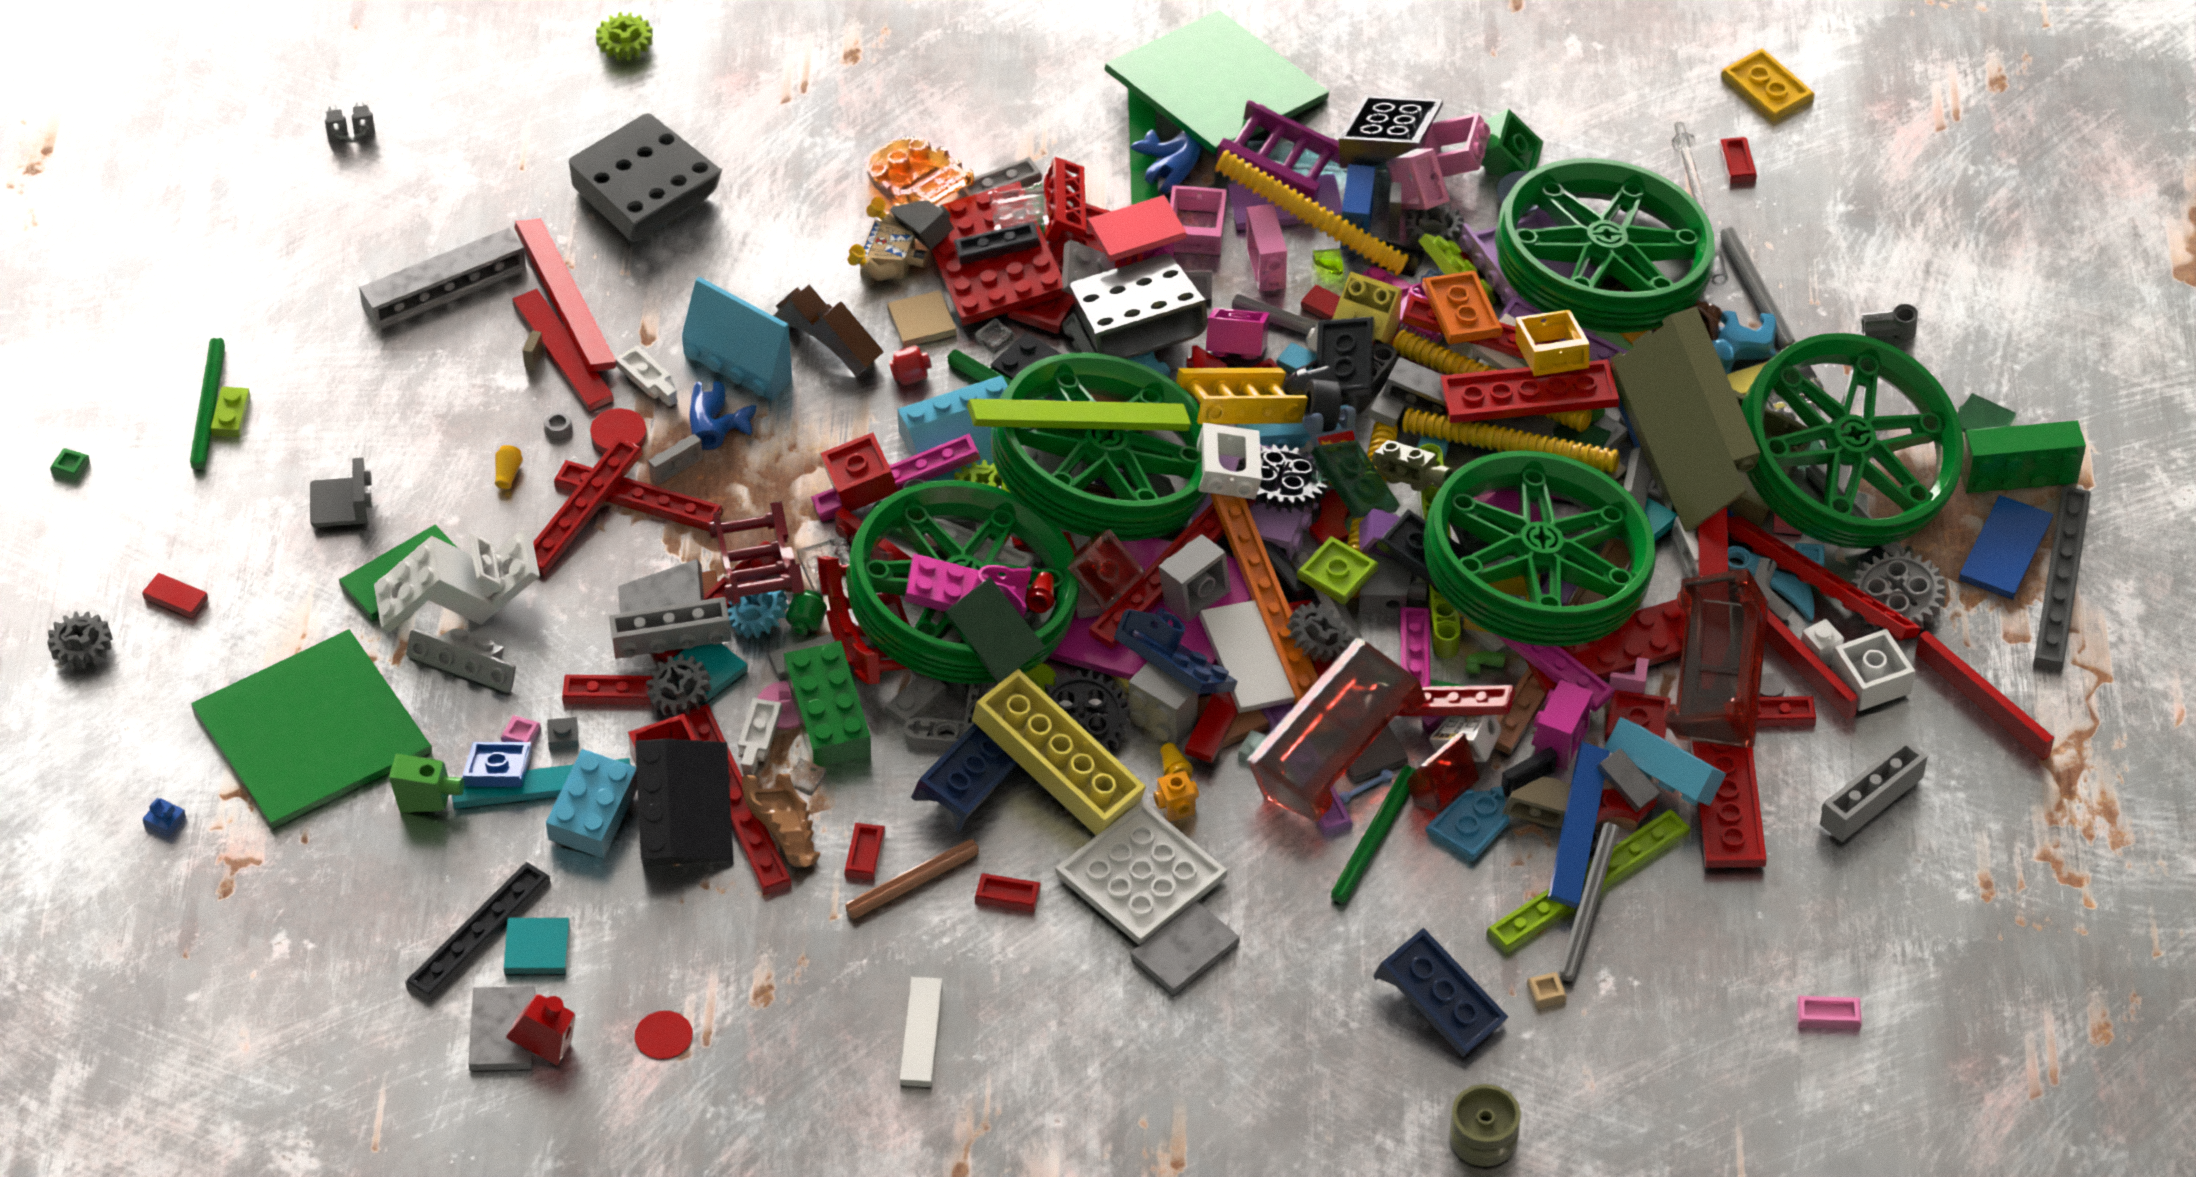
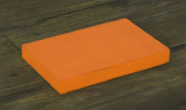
(1462, 307)

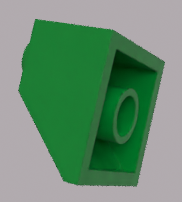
(1511, 145)

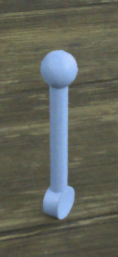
(1386, 776)

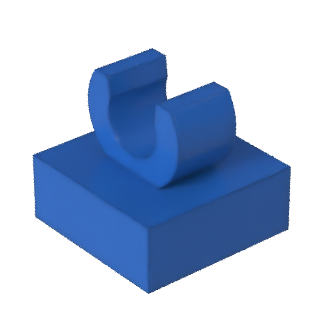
(163, 817)

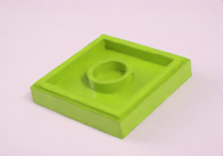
(1337, 570)

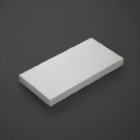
(1248, 654)

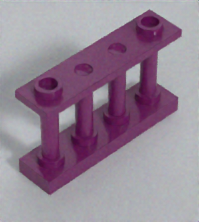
(1281, 126)

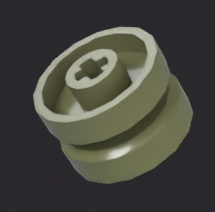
(1485, 1125)

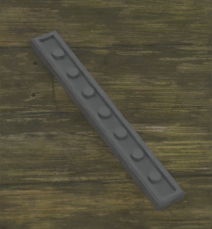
(2062, 579)

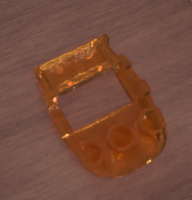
(910, 160)

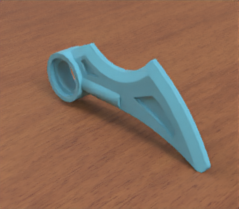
(1785, 584)

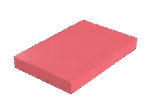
(1137, 228)

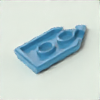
(1470, 822)

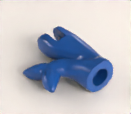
(1178, 158)
(706, 406)

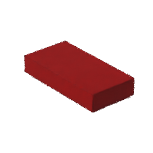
(1738, 160)
(175, 595)
(864, 851)
(1008, 892)

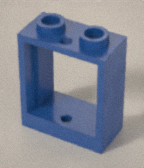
(1358, 197)

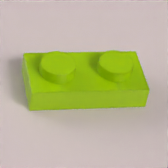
(230, 411)

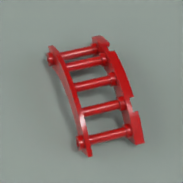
(864, 659)

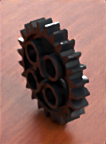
(1300, 485)
(1083, 689)

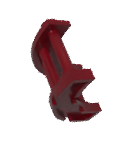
(786, 569)

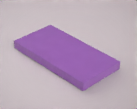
(1242, 198)

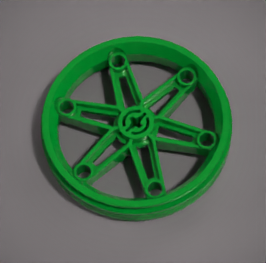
(1604, 243)
(1853, 440)
(1059, 496)
(914, 512)
(1539, 548)

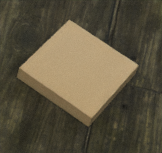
(921, 318)

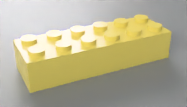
(1057, 752)

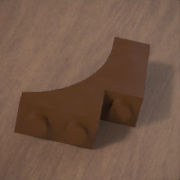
(831, 326)

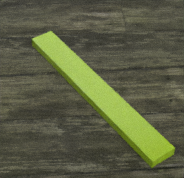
(1078, 414)
(1626, 857)

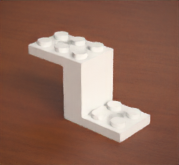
(449, 579)

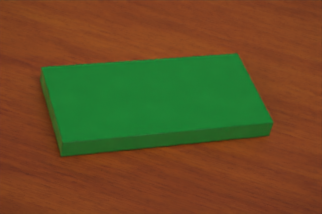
(361, 582)

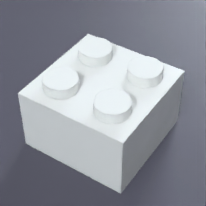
(1873, 669)

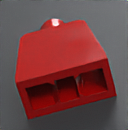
(544, 1028)

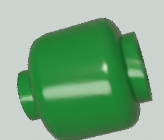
(806, 612)

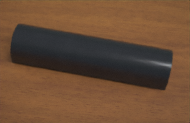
(1286, 572)

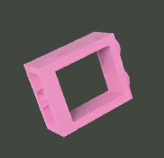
(1458, 130)
(1421, 191)
(1200, 239)
(1266, 247)

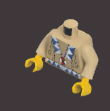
(888, 247)

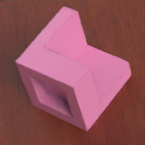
(1631, 680)

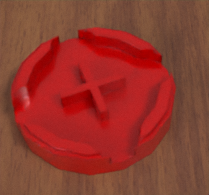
(616, 423)

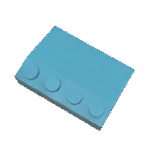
(737, 340)
(946, 419)

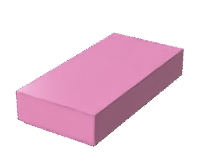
(1828, 1012)

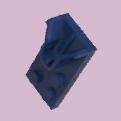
(1160, 644)
(965, 775)
(1442, 991)

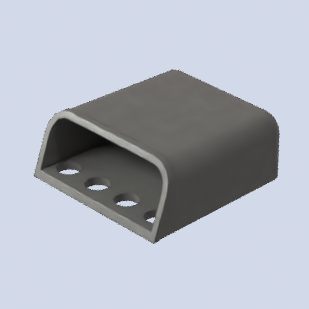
(643, 176)
(1139, 307)

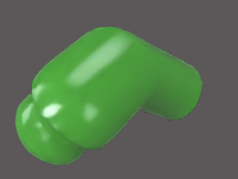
(1484, 657)

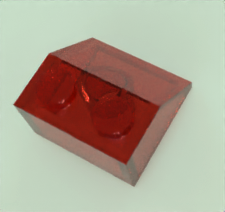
(1105, 568)
(1444, 775)

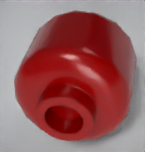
(910, 365)

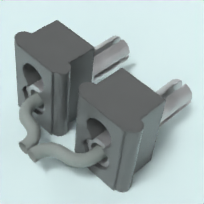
(337, 126)

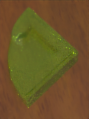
(1329, 259)

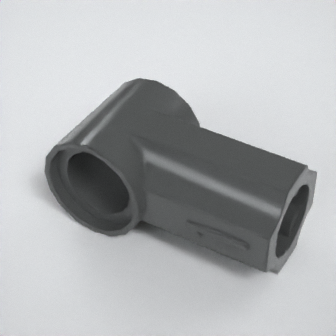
(1899, 323)

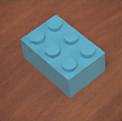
(592, 803)

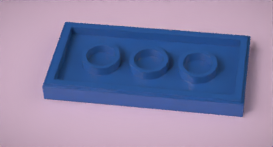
(2006, 547)

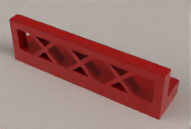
(1058, 194)

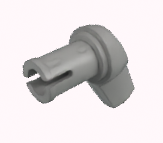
(1763, 578)

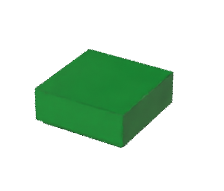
(70, 464)

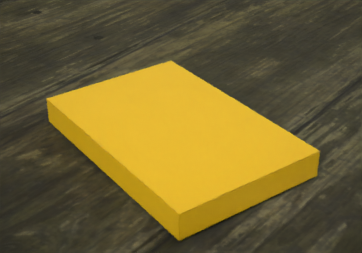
(1767, 84)

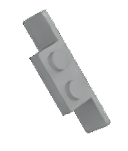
(463, 655)

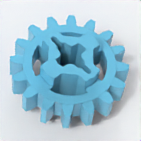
(758, 613)

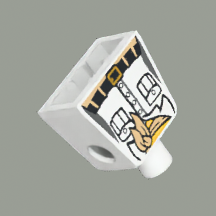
(1480, 730)

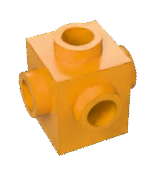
(1176, 796)

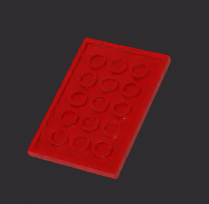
(996, 283)

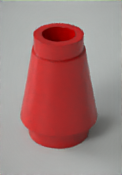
(1041, 593)

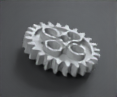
(1897, 583)

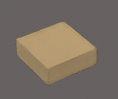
(1546, 990)

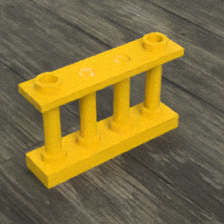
(1242, 395)

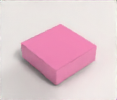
(521, 730)

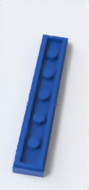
(1578, 826)

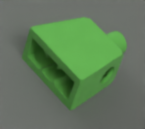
(422, 784)

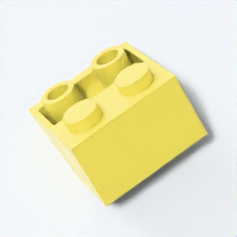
(1371, 298)

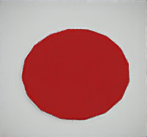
(663, 1034)

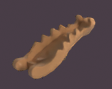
(784, 816)

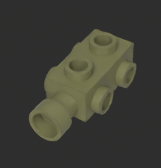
(1410, 466)

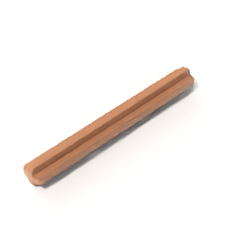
(911, 878)

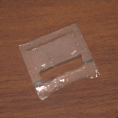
(1019, 212)
(809, 554)

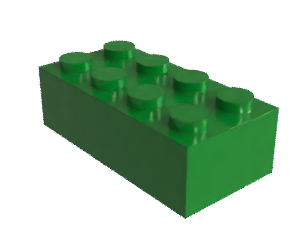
(2022, 456)
(827, 704)

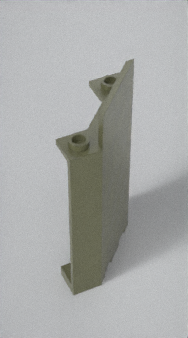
(1686, 417)

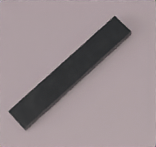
(477, 931)

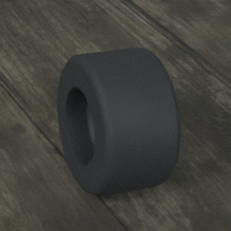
(1324, 398)

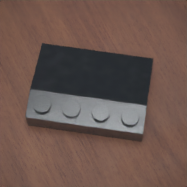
(1385, 129)
(683, 802)

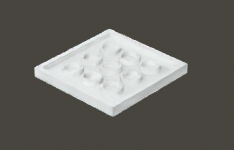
(1141, 872)

